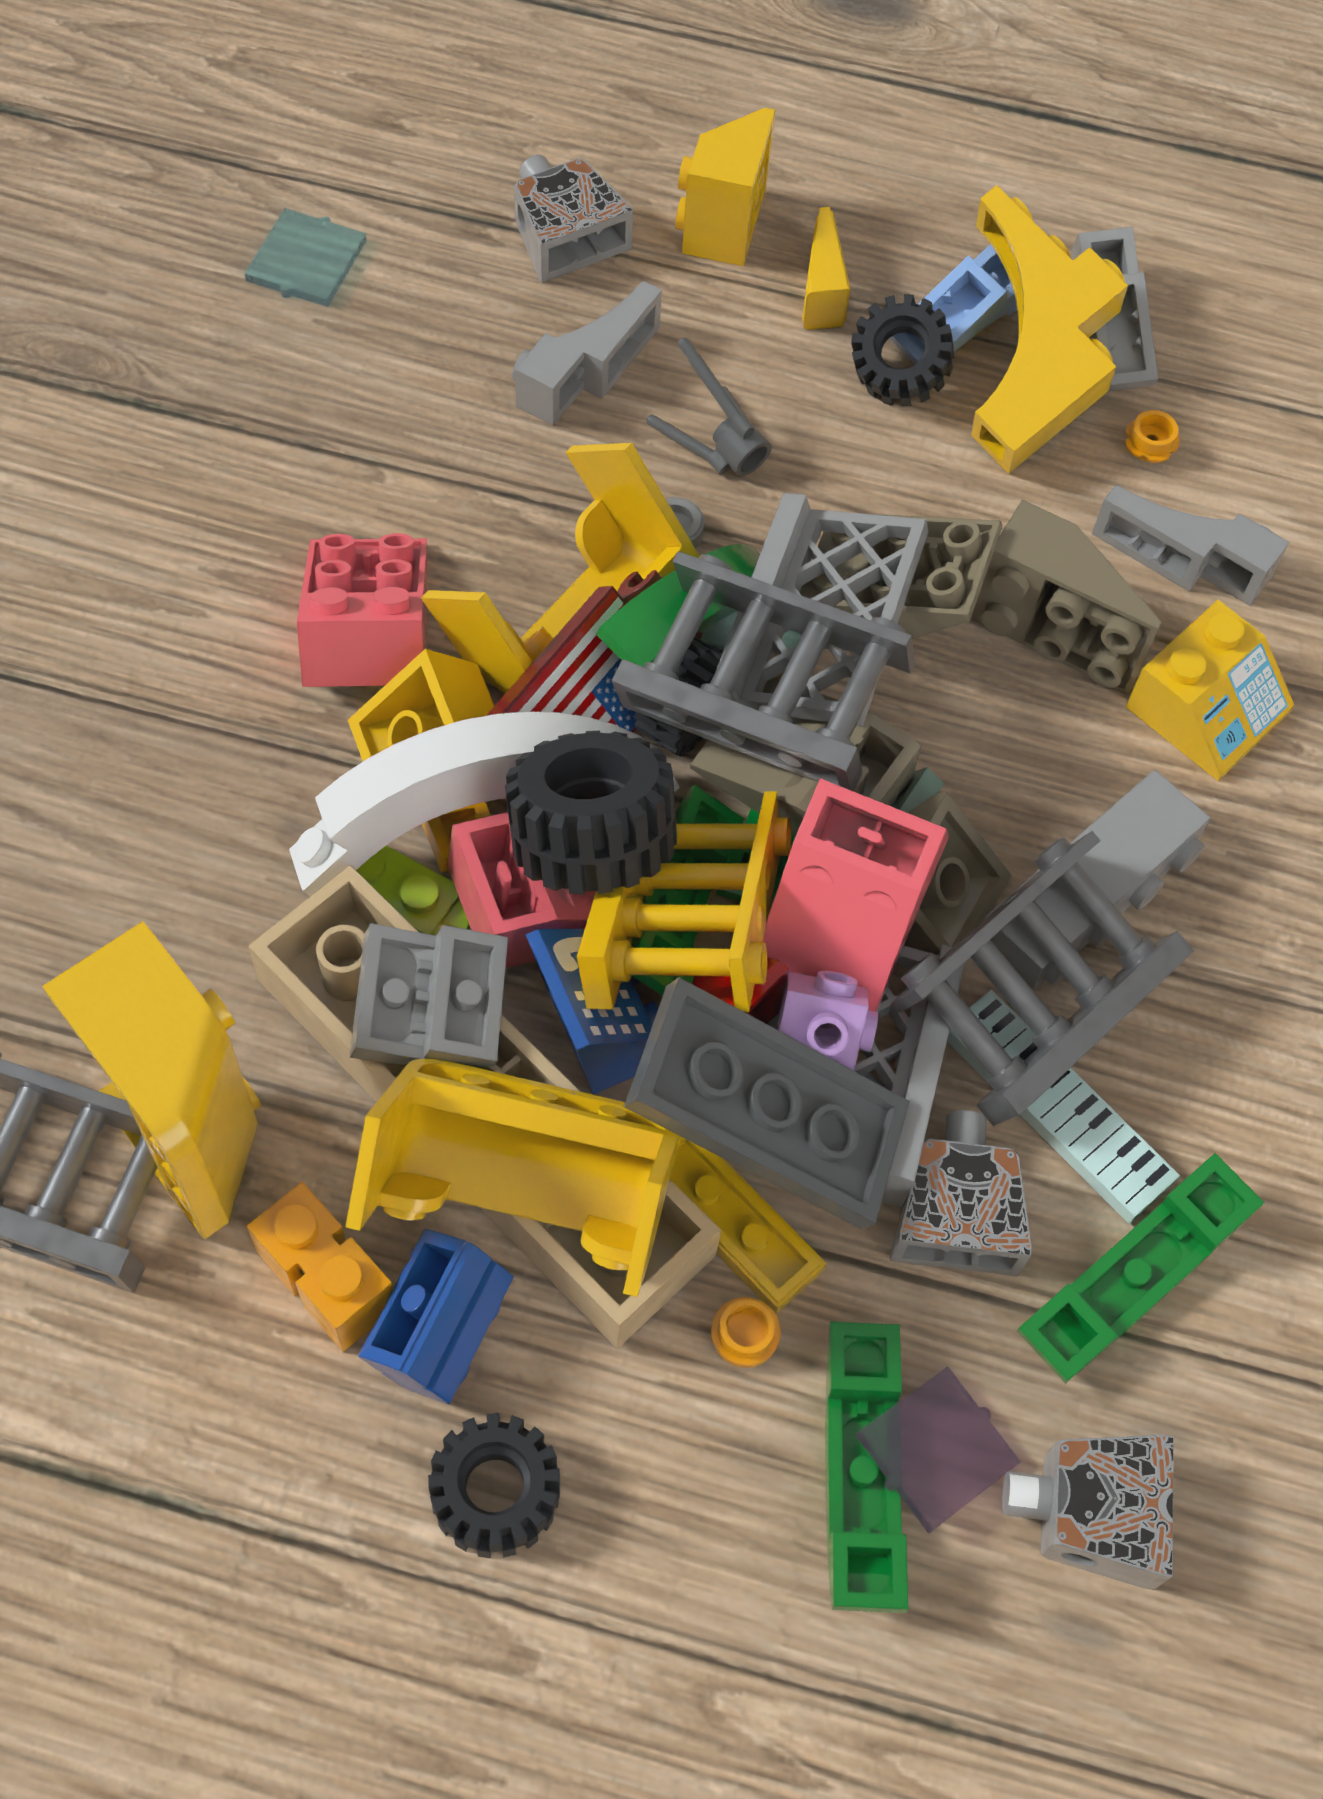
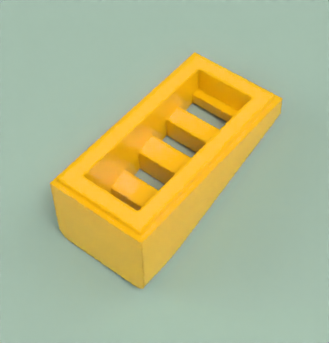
(827, 278)

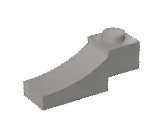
(1130, 331)
(586, 358)
(1184, 547)

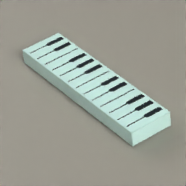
(1079, 1122)

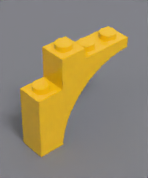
(1058, 309)

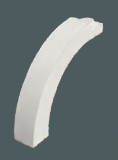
(422, 781)

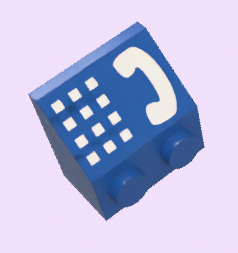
(603, 1039)

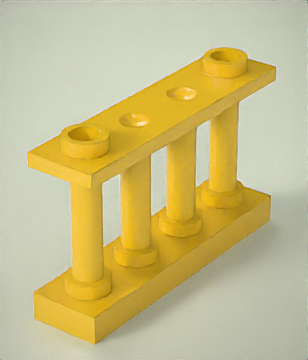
(619, 916)

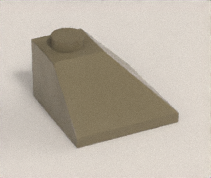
(963, 883)

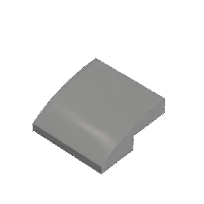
(429, 996)

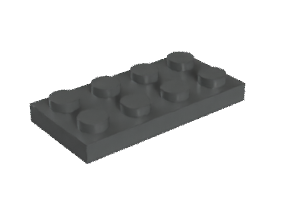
(768, 1103)

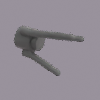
(737, 439)

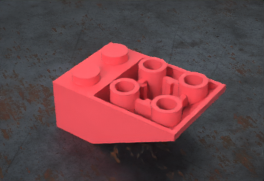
(361, 609)
(852, 888)
(500, 895)

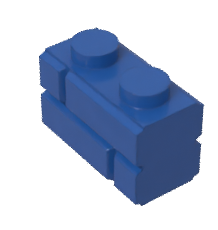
(436, 1316)

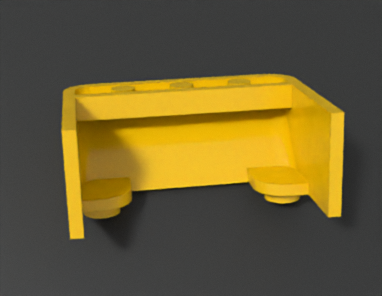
(617, 534)
(170, 1064)
(517, 1152)

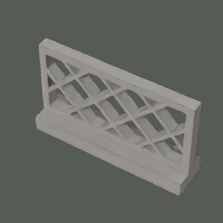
(788, 565)
(915, 1072)

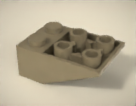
(944, 579)
(1065, 600)
(884, 751)

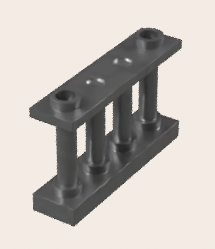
(770, 730)
(1058, 1040)
(41, 1229)

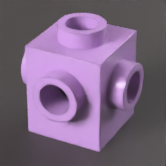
(828, 1015)

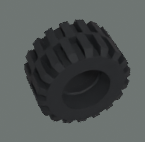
(591, 811)

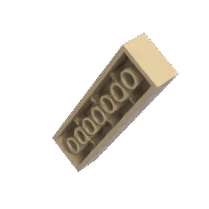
(314, 972)

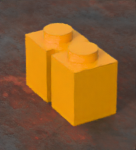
(339, 1280)

